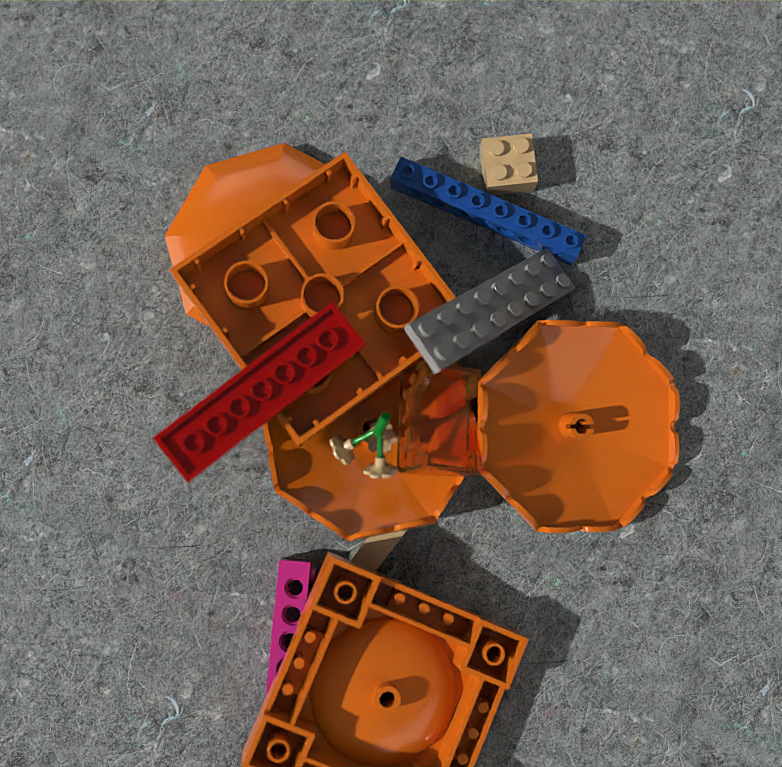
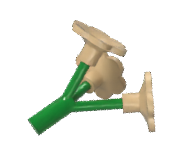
(379, 439)

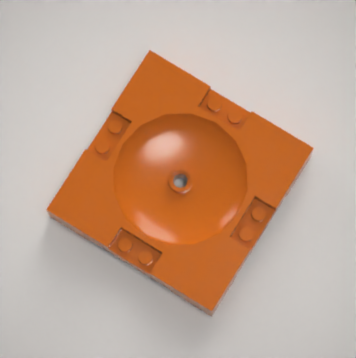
(375, 637)

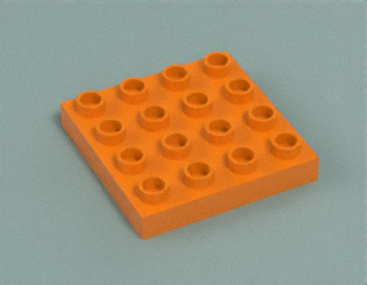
(297, 255)

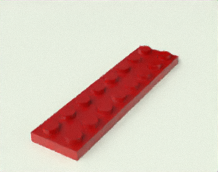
(259, 392)

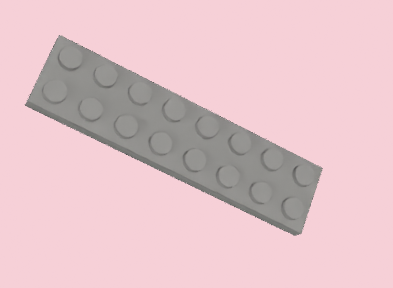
(488, 310)

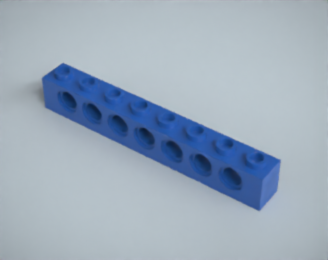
(486, 210)

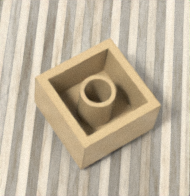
(508, 164)

